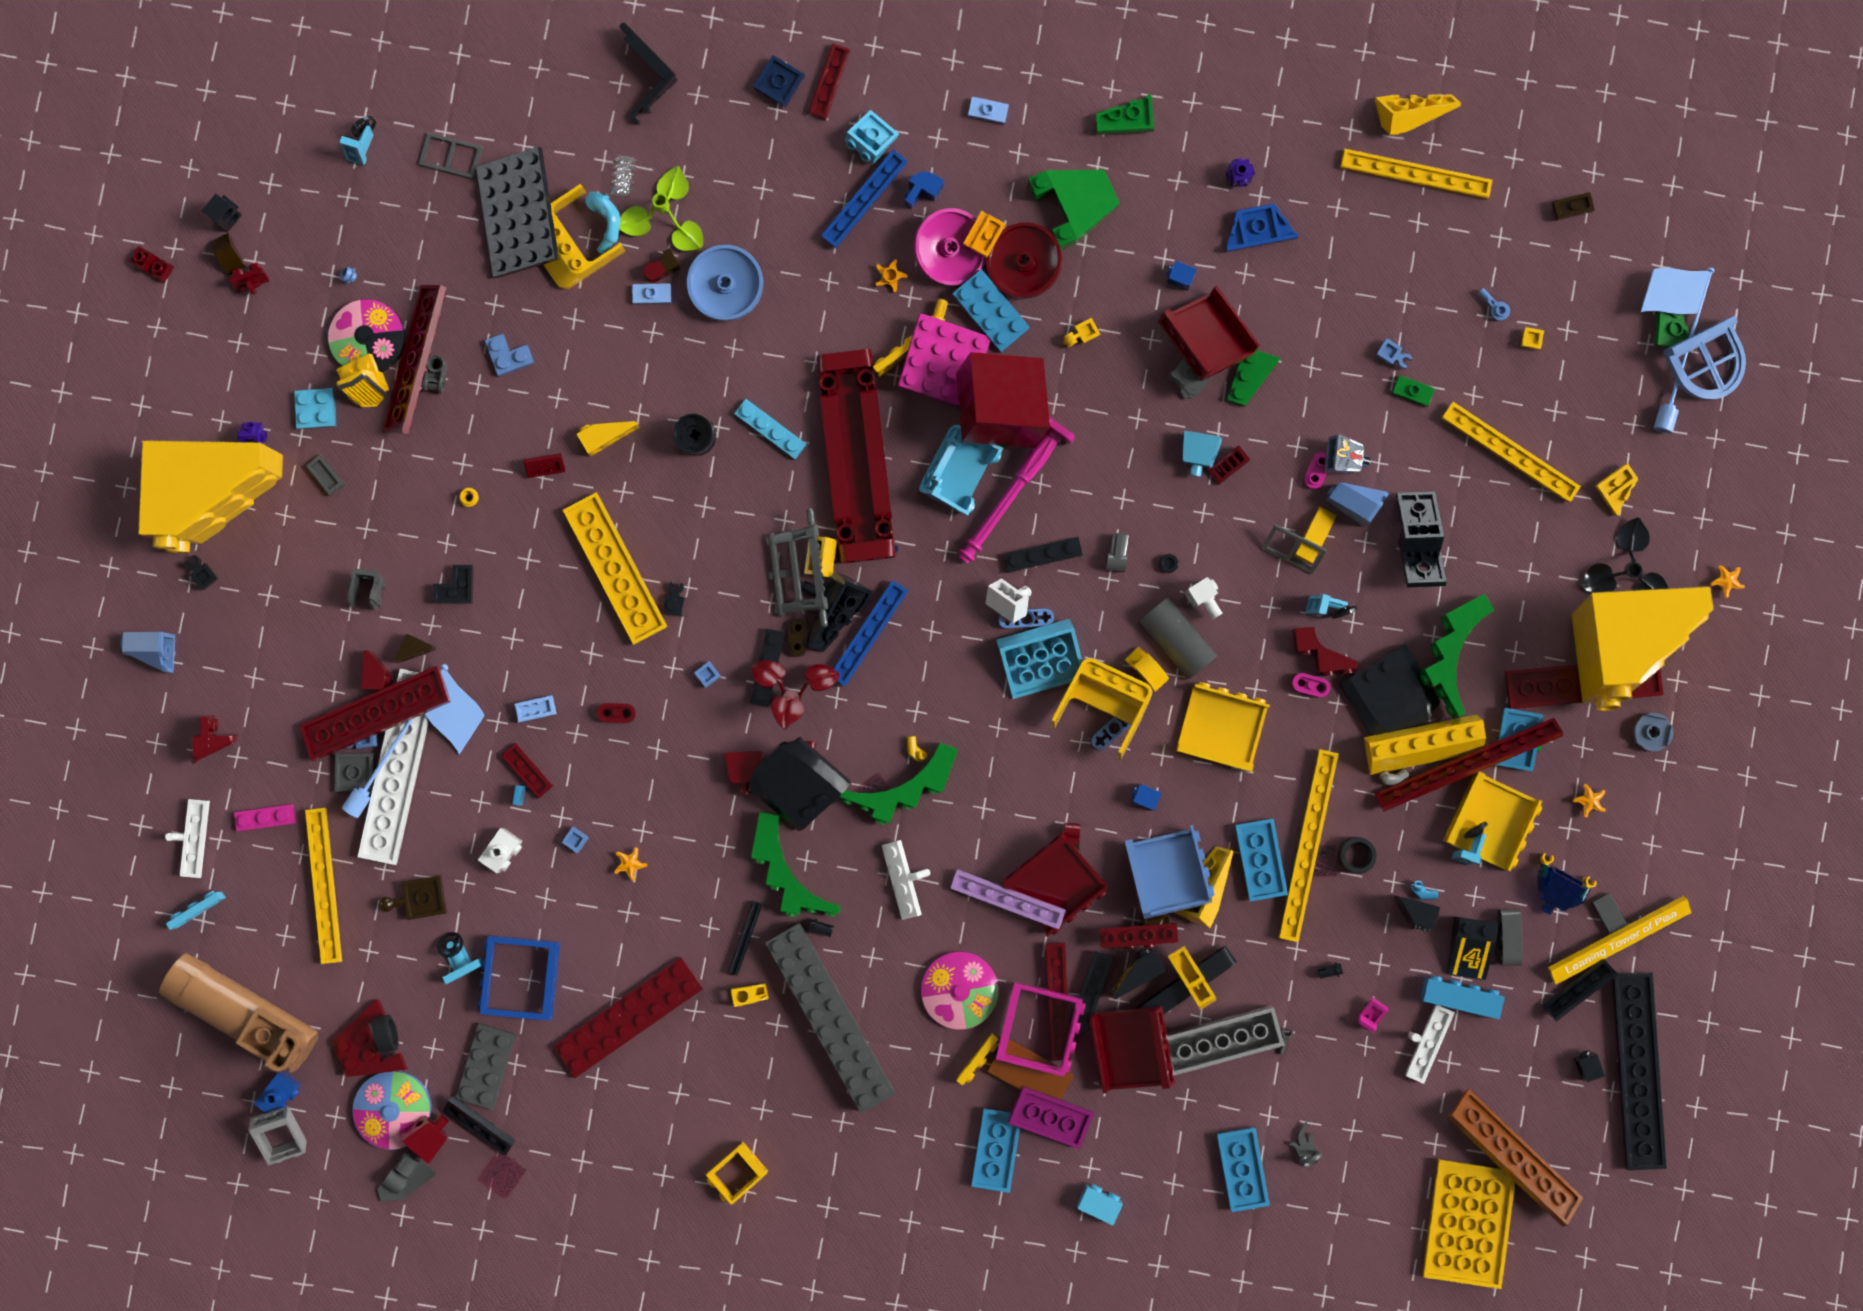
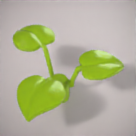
(675, 186)

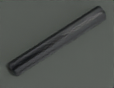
(745, 938)

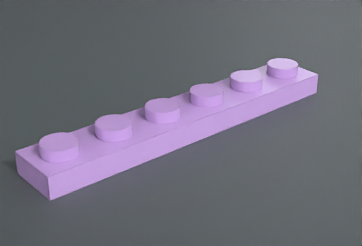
(1008, 899)

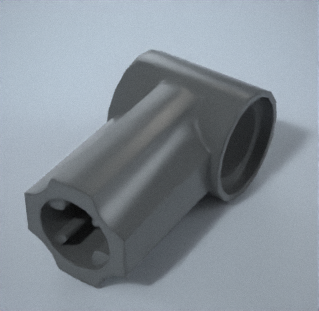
(1117, 556)

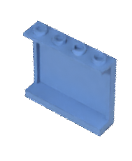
(1170, 873)

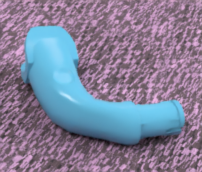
(601, 204)

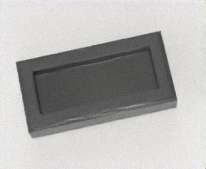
(325, 475)
(1609, 913)

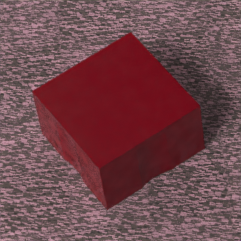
(1002, 399)

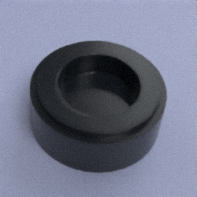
(1168, 563)

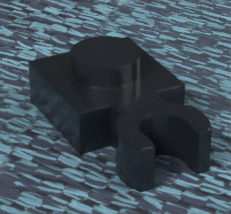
(202, 574)
(674, 603)

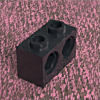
(222, 211)

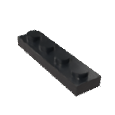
(1043, 554)
(770, 651)
(1093, 986)
(1579, 990)
(478, 1125)

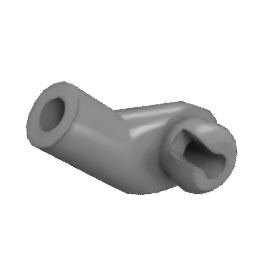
(1392, 779)

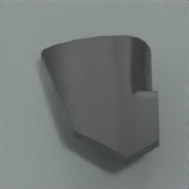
(404, 1178)

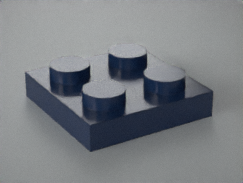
(779, 81)

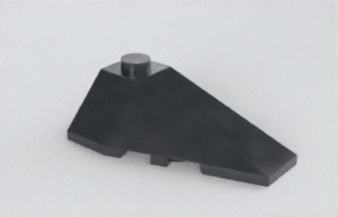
(844, 600)

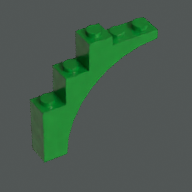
(1447, 649)
(931, 776)
(779, 876)

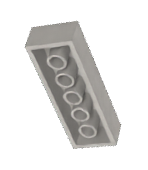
(1224, 1039)

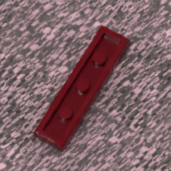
(829, 81)

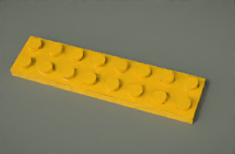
(615, 568)

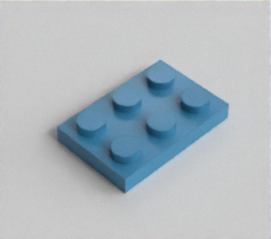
(1514, 722)

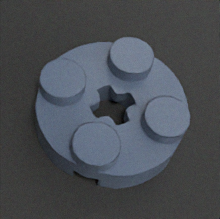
(1662, 726)

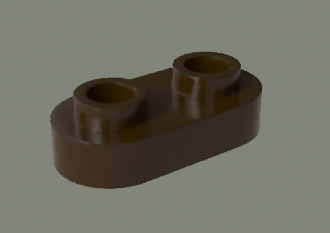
(798, 637)

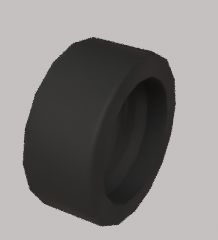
(1371, 858)
(385, 1034)

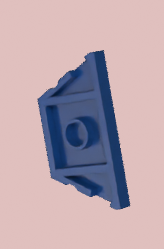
(1259, 227)

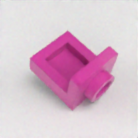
(1372, 1014)

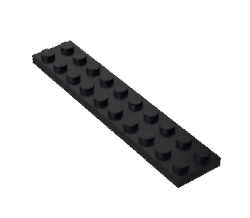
(1639, 1071)

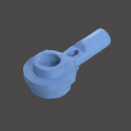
(1499, 310)

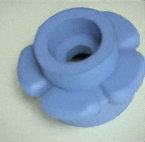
(348, 275)

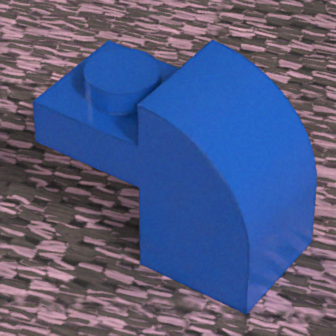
(923, 183)

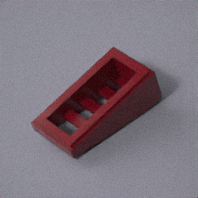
(1245, 459)

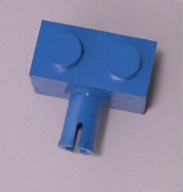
(278, 1093)

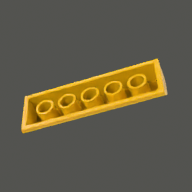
(1424, 744)

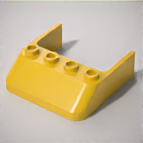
(572, 265)
(1109, 692)

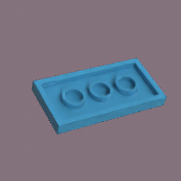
(990, 310)
(1261, 860)
(995, 1152)
(1243, 1169)

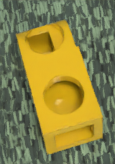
(749, 994)

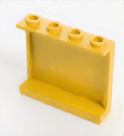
(1222, 726)
(1508, 819)

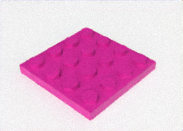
(936, 356)

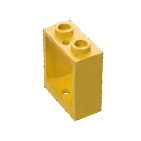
(725, 1194)

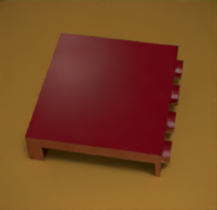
(1209, 334)
(1058, 877)
(1132, 1049)

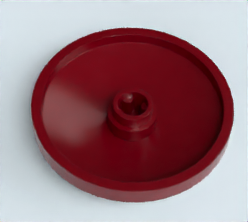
(1024, 260)

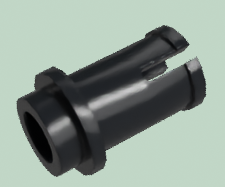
(808, 588)
(820, 927)
(1330, 970)

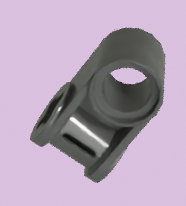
(435, 376)

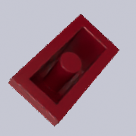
(374, 673)

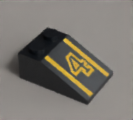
(1471, 947)
(1140, 970)

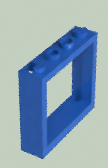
(551, 977)

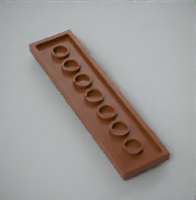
(1515, 1158)

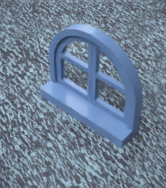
(1698, 341)

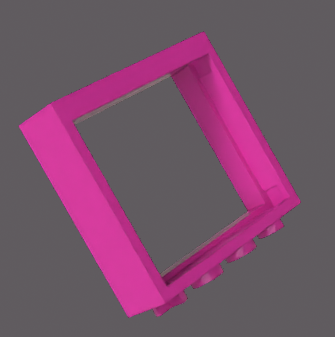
(1070, 1044)

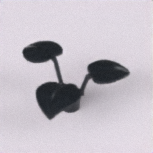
(1631, 536)

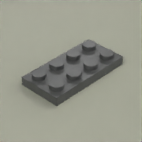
(486, 1066)

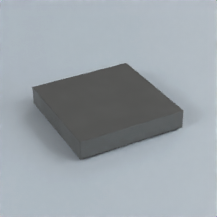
(353, 771)

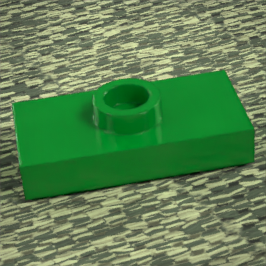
(1413, 391)

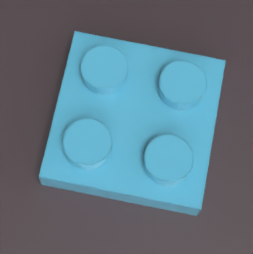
(315, 408)

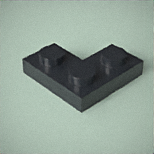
(459, 591)

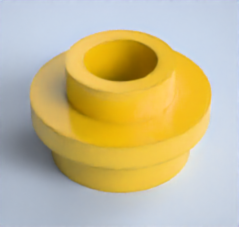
(462, 497)

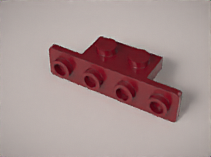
(1134, 936)

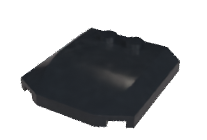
(1391, 694)
(797, 782)

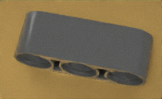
(1510, 937)

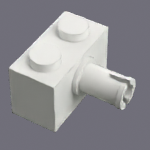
(1203, 594)
(1008, 600)
(500, 851)

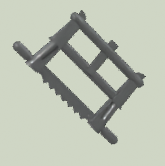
(800, 605)

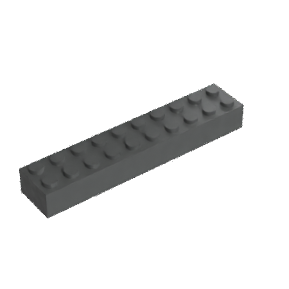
(830, 1017)

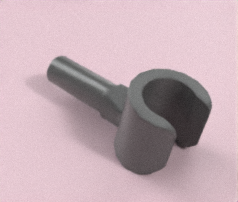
(1285, 1039)

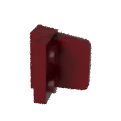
(208, 741)

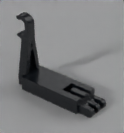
(656, 63)

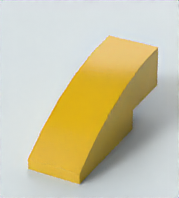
(1315, 533)
(1192, 978)

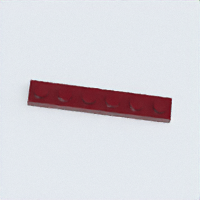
(1057, 1008)

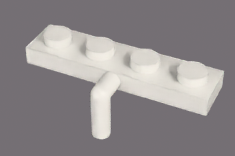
(193, 838)
(902, 879)
(1428, 1043)

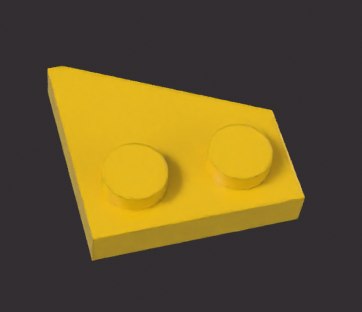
(1617, 487)

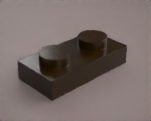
(1573, 206)

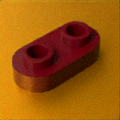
(616, 713)

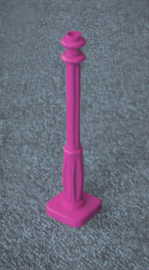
(1031, 465)

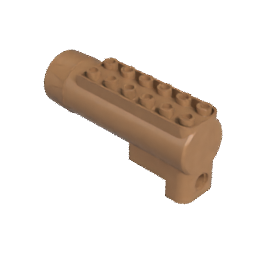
(239, 1014)

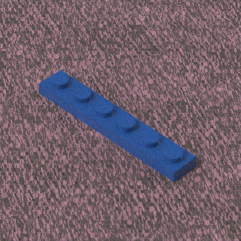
(864, 199)
(870, 632)

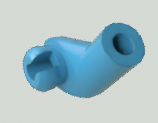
(1422, 893)

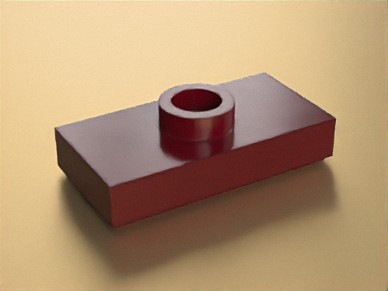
(544, 465)

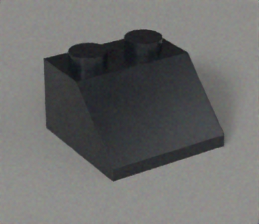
(1418, 913)

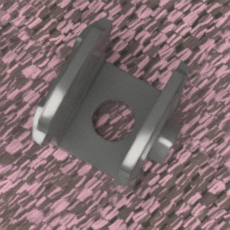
(1186, 380)
(354, 586)

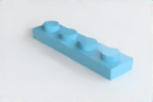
(770, 429)

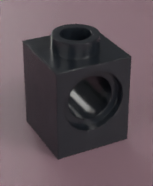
(1589, 1066)

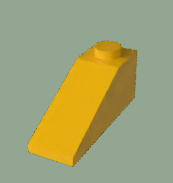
(603, 435)

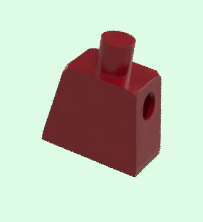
(741, 767)
(425, 1136)

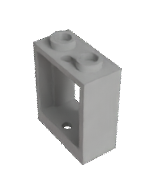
(273, 1120)

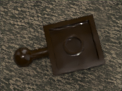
(421, 898)

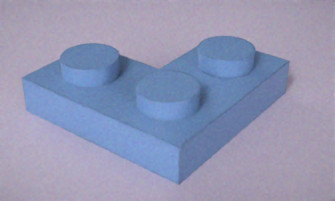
(506, 360)

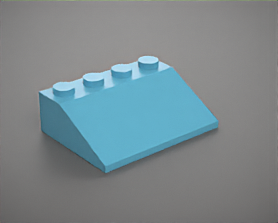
(1040, 658)

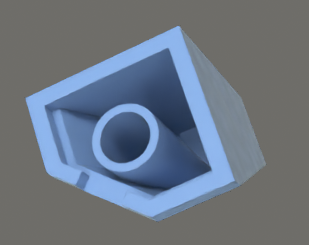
(1356, 501)
(151, 648)

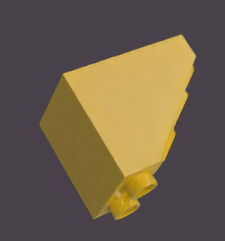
(200, 487)
(1629, 636)

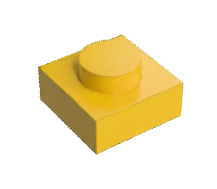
(1532, 338)

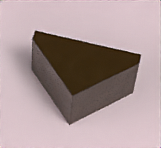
(227, 253)
(412, 647)

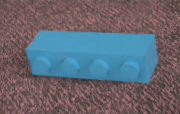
(1462, 998)

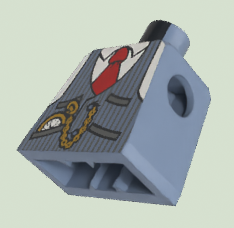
(1345, 456)

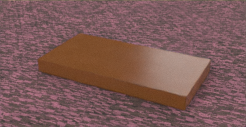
(1035, 1079)

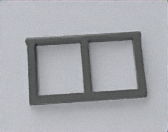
(447, 167)
(1288, 557)

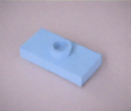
(988, 110)
(651, 293)
(535, 709)

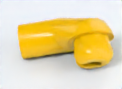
(914, 751)

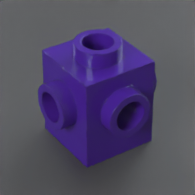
(1237, 178)
(252, 433)

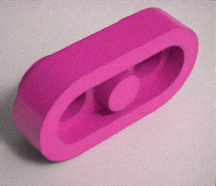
(1317, 470)
(1310, 685)

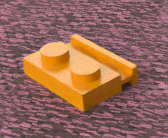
(984, 234)

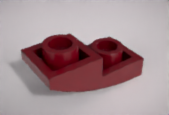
(151, 264)

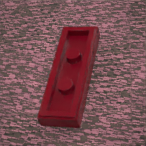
(527, 770)

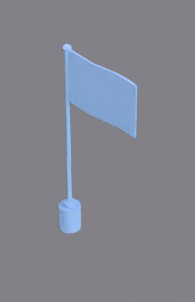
(1675, 293)
(454, 720)

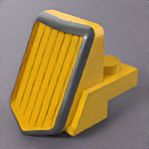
(363, 382)

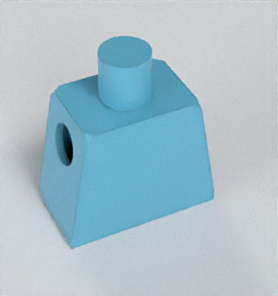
(1200, 451)

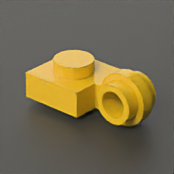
(1085, 331)

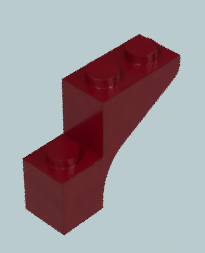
(1326, 660)

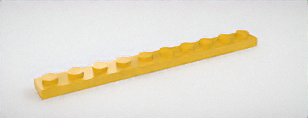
(1308, 845)

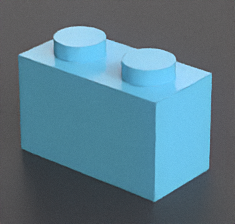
(1100, 1204)

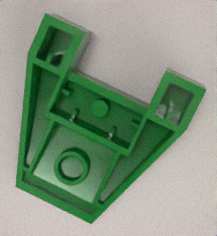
(1082, 196)

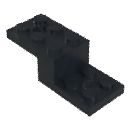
(1421, 539)

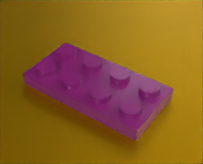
(1050, 1117)

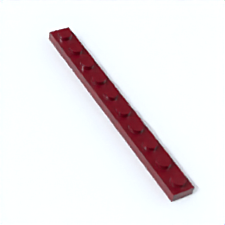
(1469, 764)

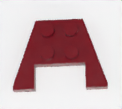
(358, 1050)

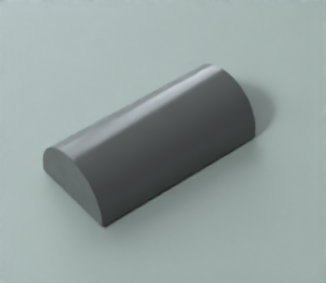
(1178, 638)

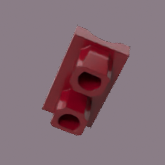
(249, 280)

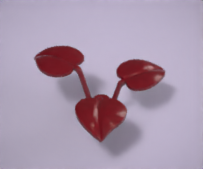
(789, 708)

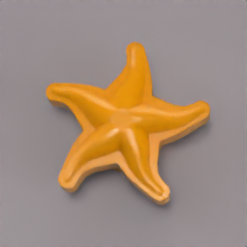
(890, 275)
(1727, 580)
(1590, 800)
(629, 863)

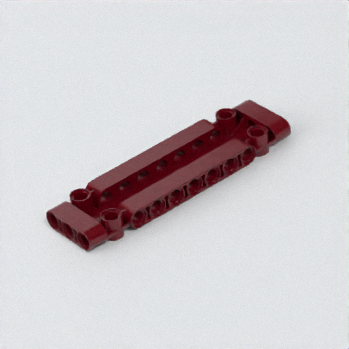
(855, 456)

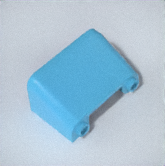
(958, 471)

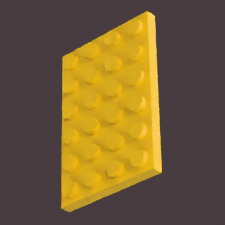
(1469, 1224)

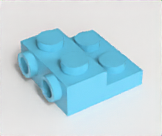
(870, 137)

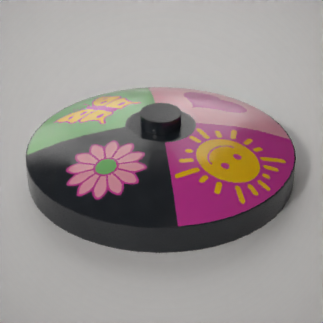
(365, 329)

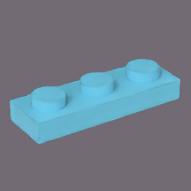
(195, 909)

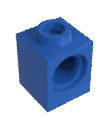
(1181, 275)
(1145, 796)

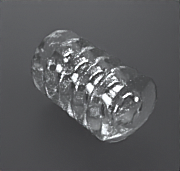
(622, 176)

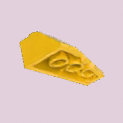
(1404, 114)
(1218, 866)

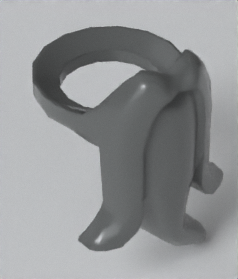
(1306, 1151)

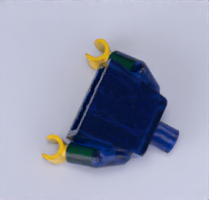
(1560, 888)

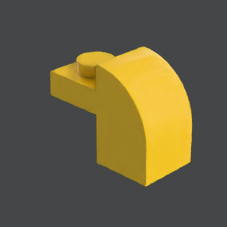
(1147, 668)

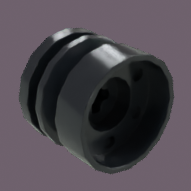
(686, 428)

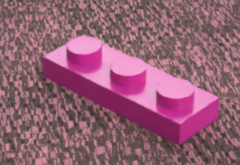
(265, 817)

